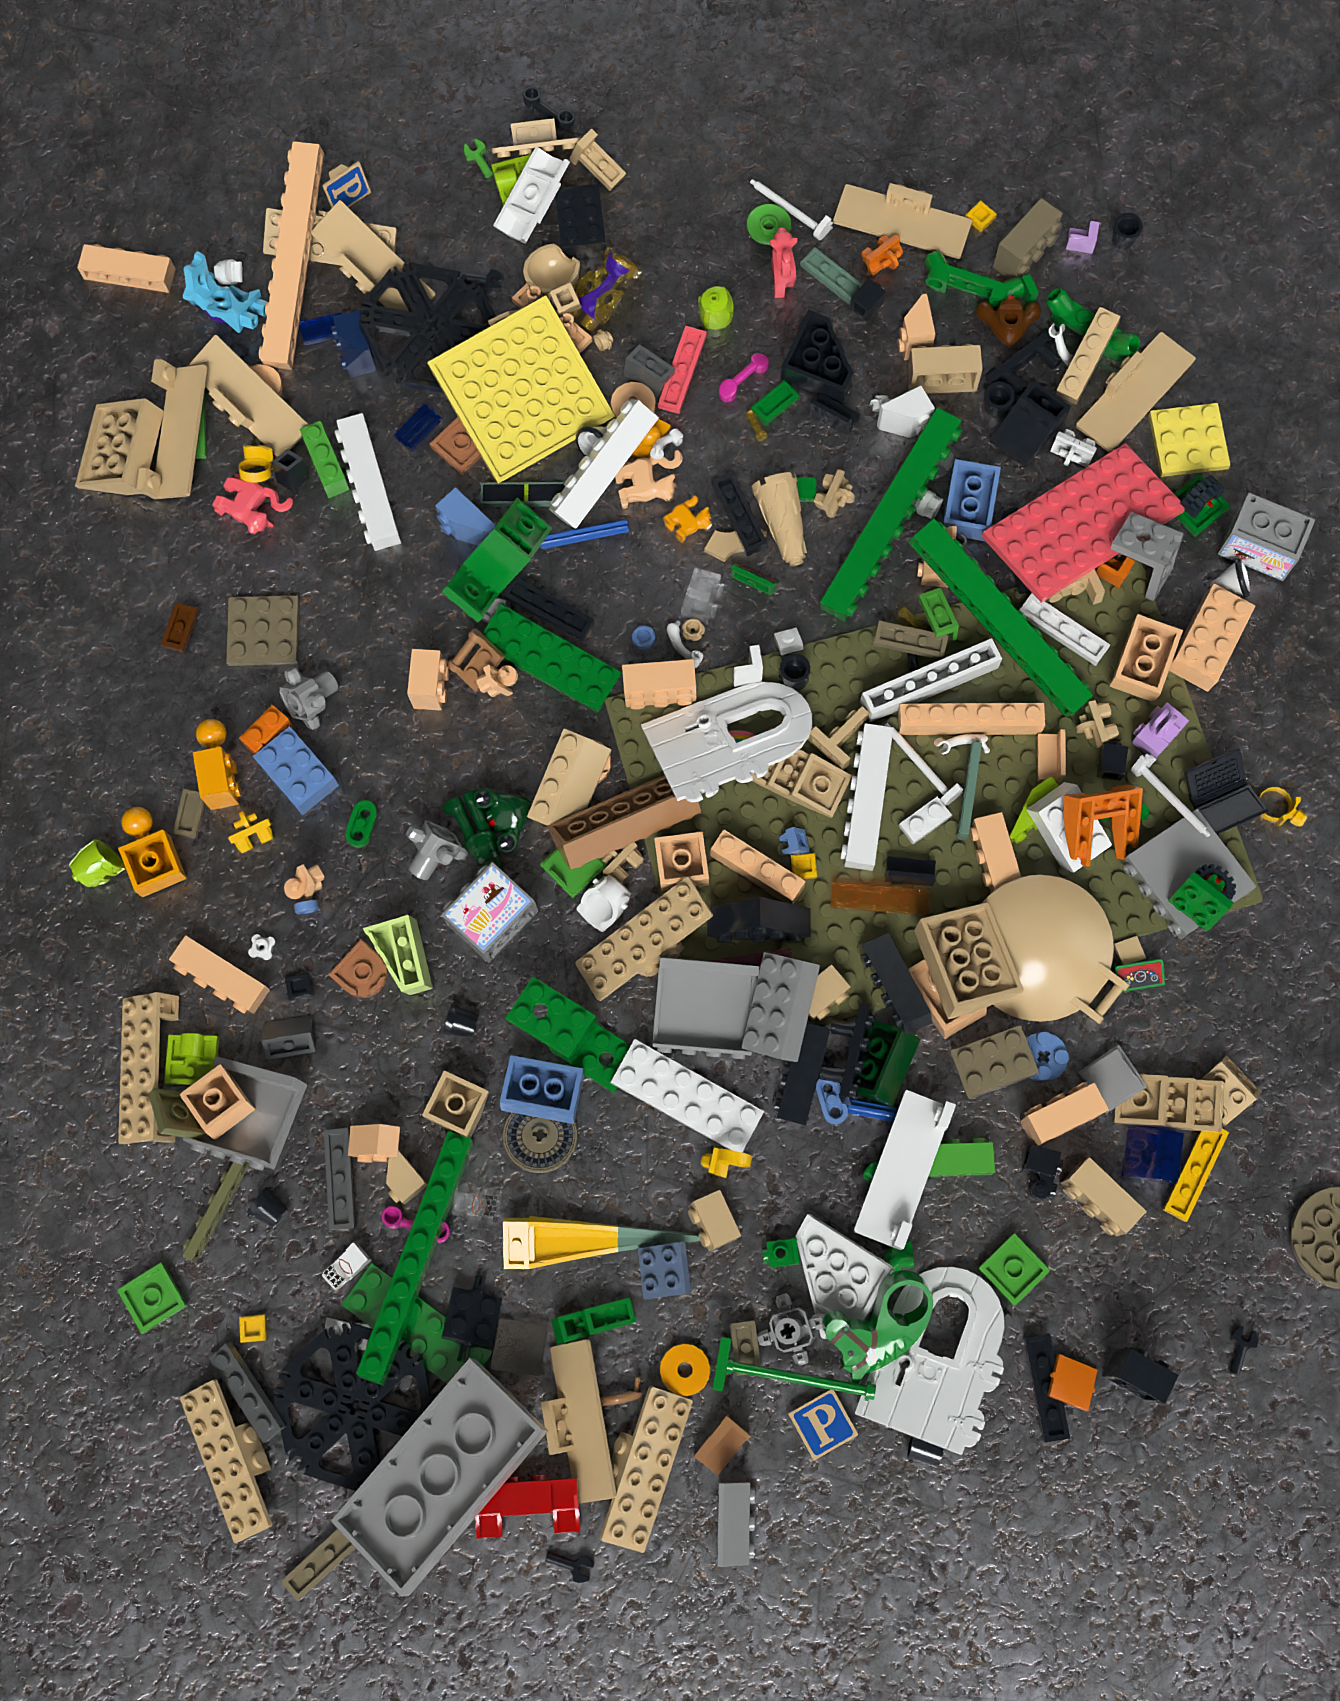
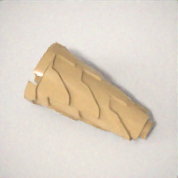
(782, 513)

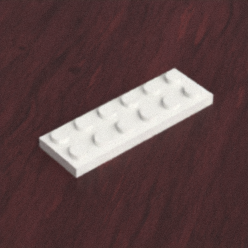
(687, 1097)

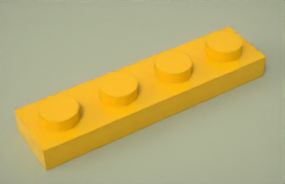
(1194, 1173)

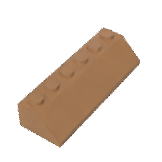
(619, 822)

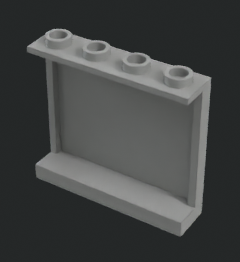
(1171, 858)
(703, 1006)
(264, 1131)

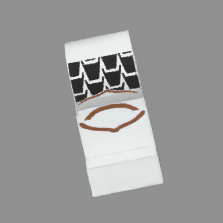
(346, 1266)

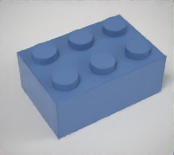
(971, 498)
(296, 770)
(541, 1089)

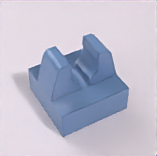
(797, 841)

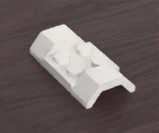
(531, 195)

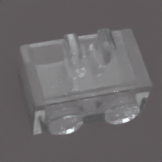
(701, 596)

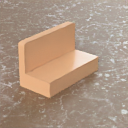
(1051, 756)

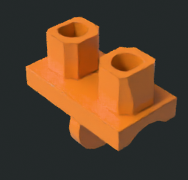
(883, 256)

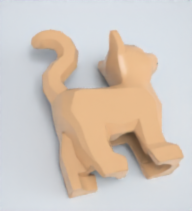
(643, 482)

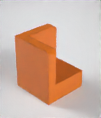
(1115, 571)

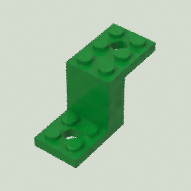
(497, 560)
(568, 1032)

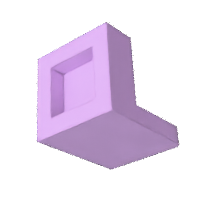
(1083, 240)

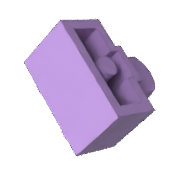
(1160, 731)

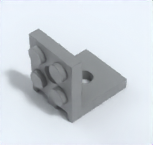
(1157, 552)

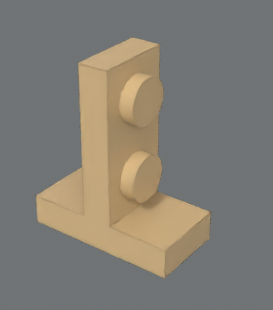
(597, 160)
(1089, 582)
(838, 737)

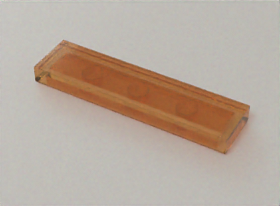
(879, 898)

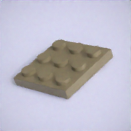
(263, 630)

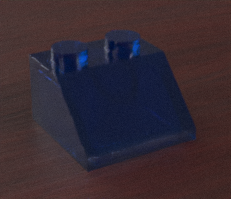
(1153, 1154)

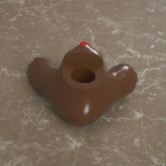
(1010, 318)

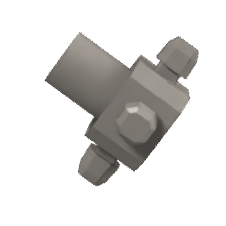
(306, 696)
(434, 846)
(804, 1329)

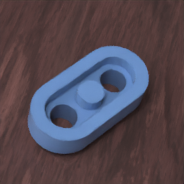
(831, 1100)

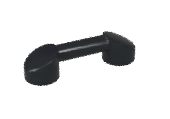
(531, 98)

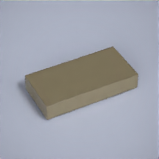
(189, 814)

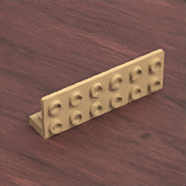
(178, 431)
(141, 1064)

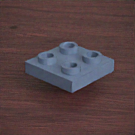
(664, 1270)

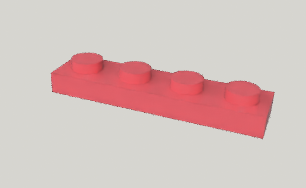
(684, 364)

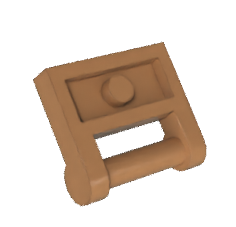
(486, 655)

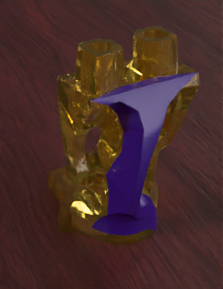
(593, 301)

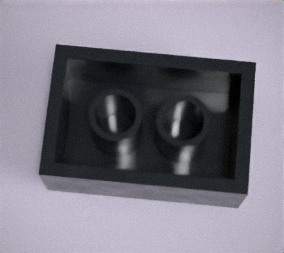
(581, 221)
(1140, 1375)

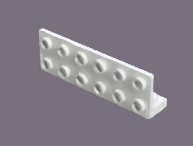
(903, 1169)

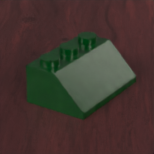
(886, 1063)

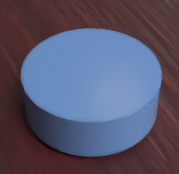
(643, 637)
(306, 907)

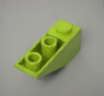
(1024, 822)

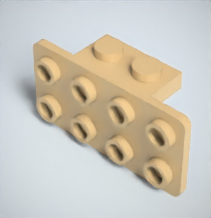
(534, 134)

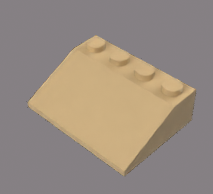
(118, 445)
(967, 959)

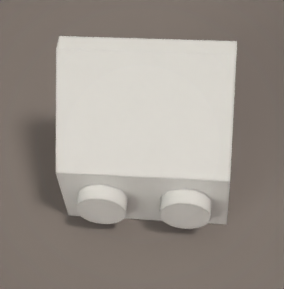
(906, 414)

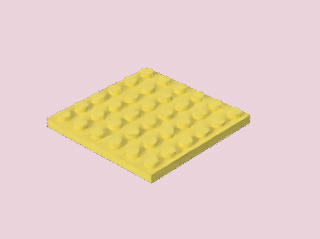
(520, 389)

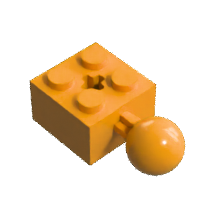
(214, 767)
(141, 853)

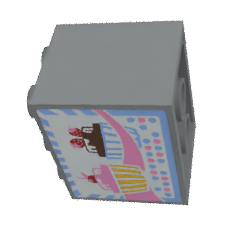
(1266, 536)
(489, 912)

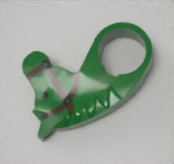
(886, 1336)

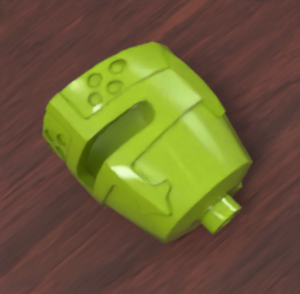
(716, 308)
(95, 864)

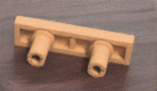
(579, 337)

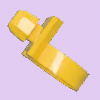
(256, 456)
(1296, 817)
(721, 1159)

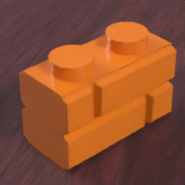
(265, 729)

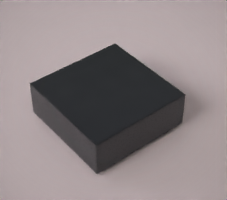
(299, 986)

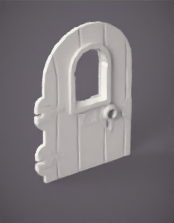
(709, 756)
(940, 1393)

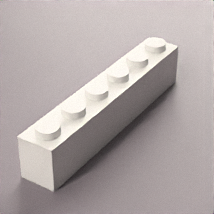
(603, 462)
(368, 482)
(931, 679)
(868, 797)

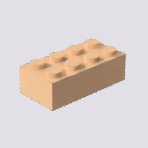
(1211, 637)

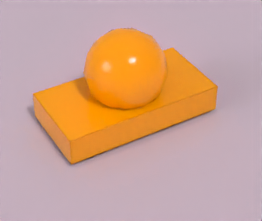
(657, 431)

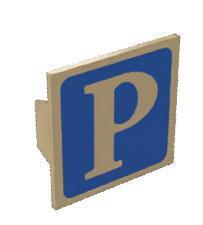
(346, 185)
(823, 1424)

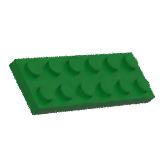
(551, 659)
(422, 1329)

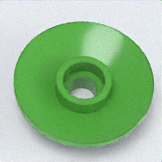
(767, 216)

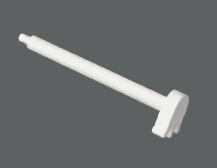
(820, 229)
(1142, 767)
(948, 795)

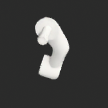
(1060, 345)
(674, 436)
(673, 632)
(961, 739)

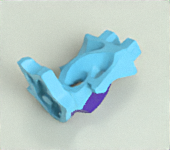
(238, 307)

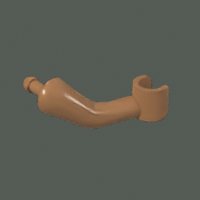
(623, 1396)

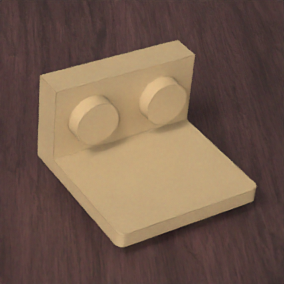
(1238, 1088)

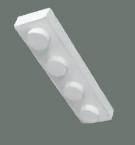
(1064, 630)

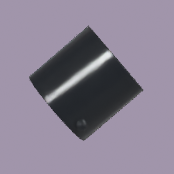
(794, 671)
(924, 1452)

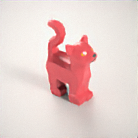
(783, 262)
(247, 502)

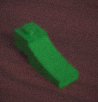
(593, 1321)

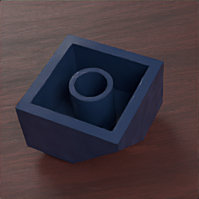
(349, 339)

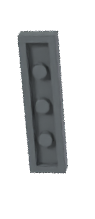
(339, 1179)
(247, 1392)

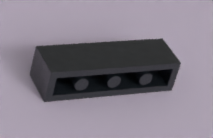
(896, 984)
(802, 1077)

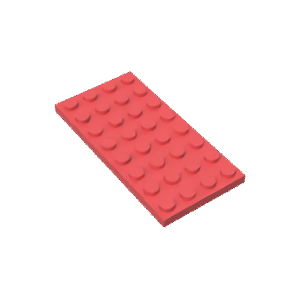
(1076, 522)

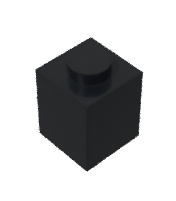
(868, 299)
(290, 470)
(1112, 761)

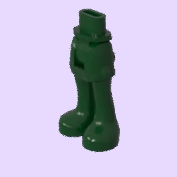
(482, 844)

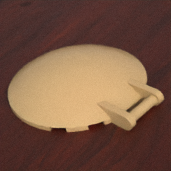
(1057, 947)

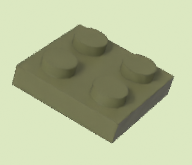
(173, 1115)

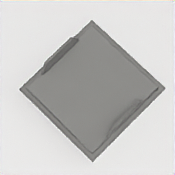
(1114, 1077)

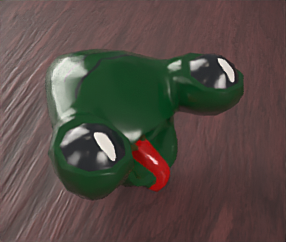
(506, 814)

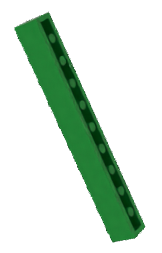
(891, 514)
(1000, 618)
(415, 1259)

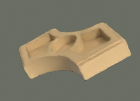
(724, 545)

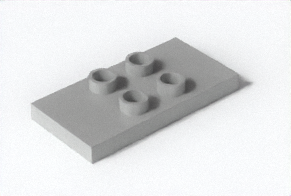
(439, 1477)

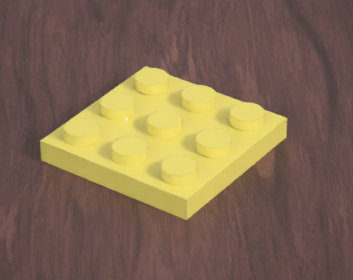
(1189, 440)

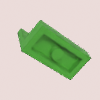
(939, 613)

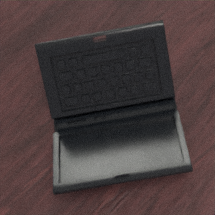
(1222, 793)

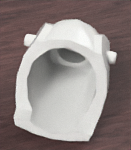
(604, 902)

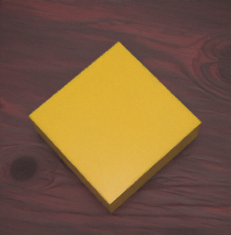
(981, 216)
(804, 865)
(253, 1328)

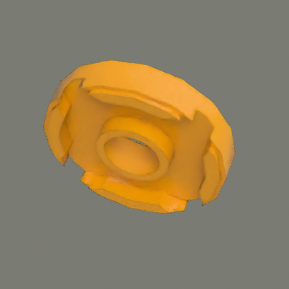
(669, 1369)

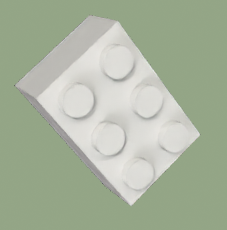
(1049, 819)

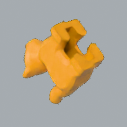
(686, 521)

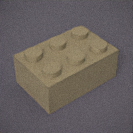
(1028, 240)
(995, 1062)

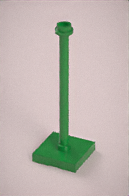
(727, 1364)

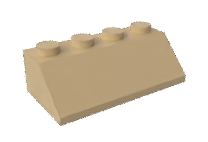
(569, 778)

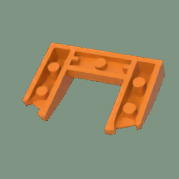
(1081, 809)

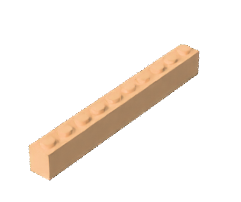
(292, 255)

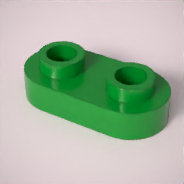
(359, 824)

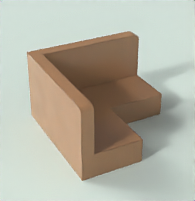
(721, 1445)

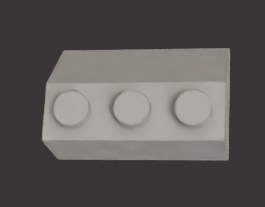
(735, 1523)

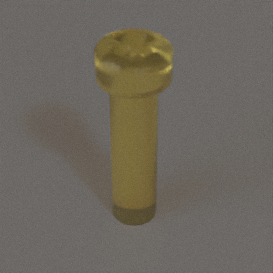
(761, 435)
(910, 618)

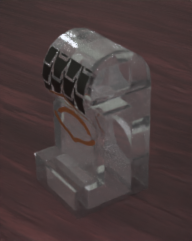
(476, 1205)

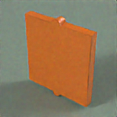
(1072, 1382)

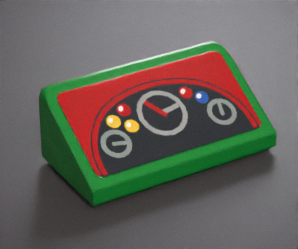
(754, 578)
(1141, 974)

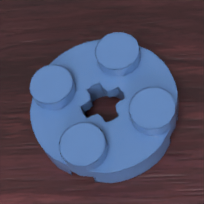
(1057, 1057)

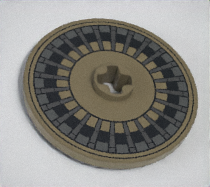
(534, 1155)

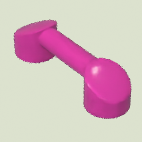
(728, 388)
(393, 1219)

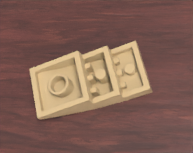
(807, 782)
(1175, 1104)

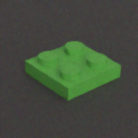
(1014, 1269)
(152, 1298)

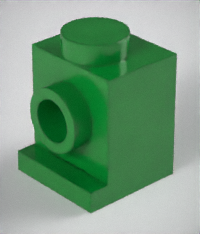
(791, 1253)

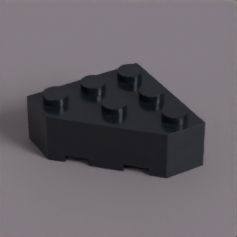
(818, 359)
(759, 921)

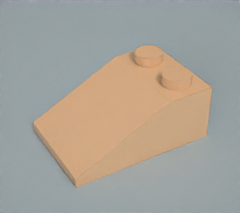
(926, 986)

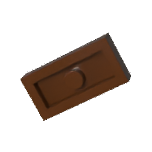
(180, 627)

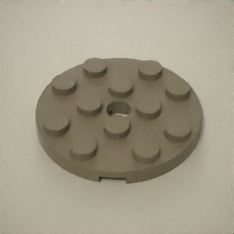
(1314, 1236)

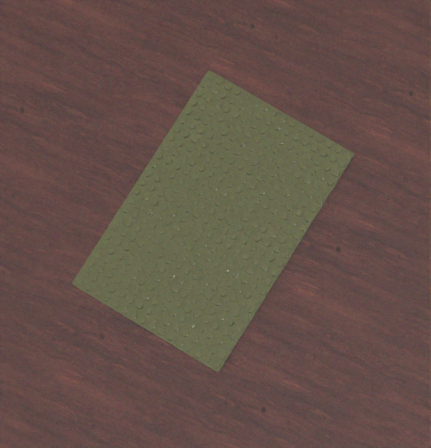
(1006, 775)

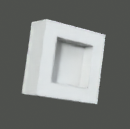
(788, 641)

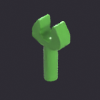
(477, 155)

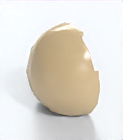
(550, 269)

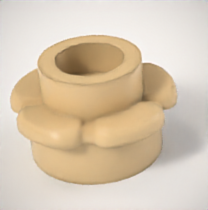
(603, 340)
(693, 624)

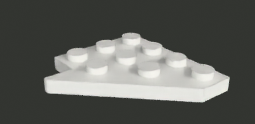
(839, 1271)

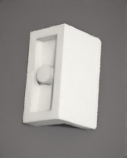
(749, 673)

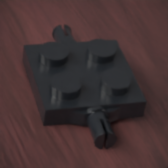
(471, 1318)

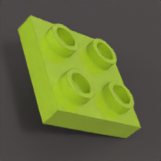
(507, 174)
(189, 1058)

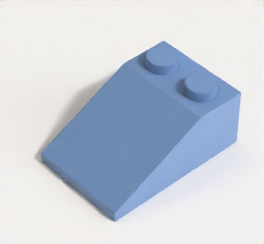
(462, 518)

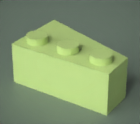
(403, 953)

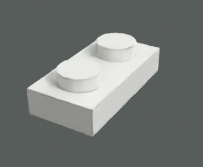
(925, 820)

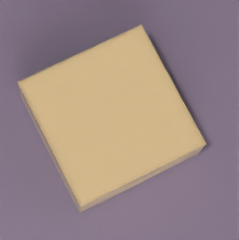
(1129, 951)

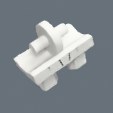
(1073, 449)

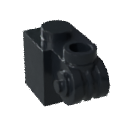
(1045, 1165)

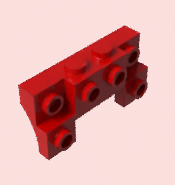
(528, 1498)

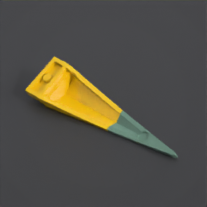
(548, 1241)

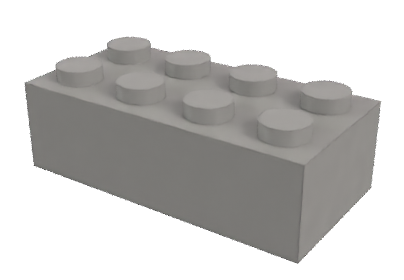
(780, 1007)

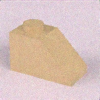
(403, 1179)

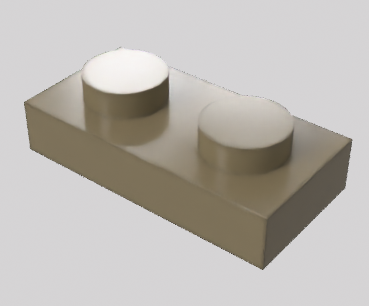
(745, 1343)

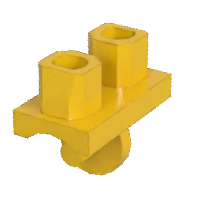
(261, 828)

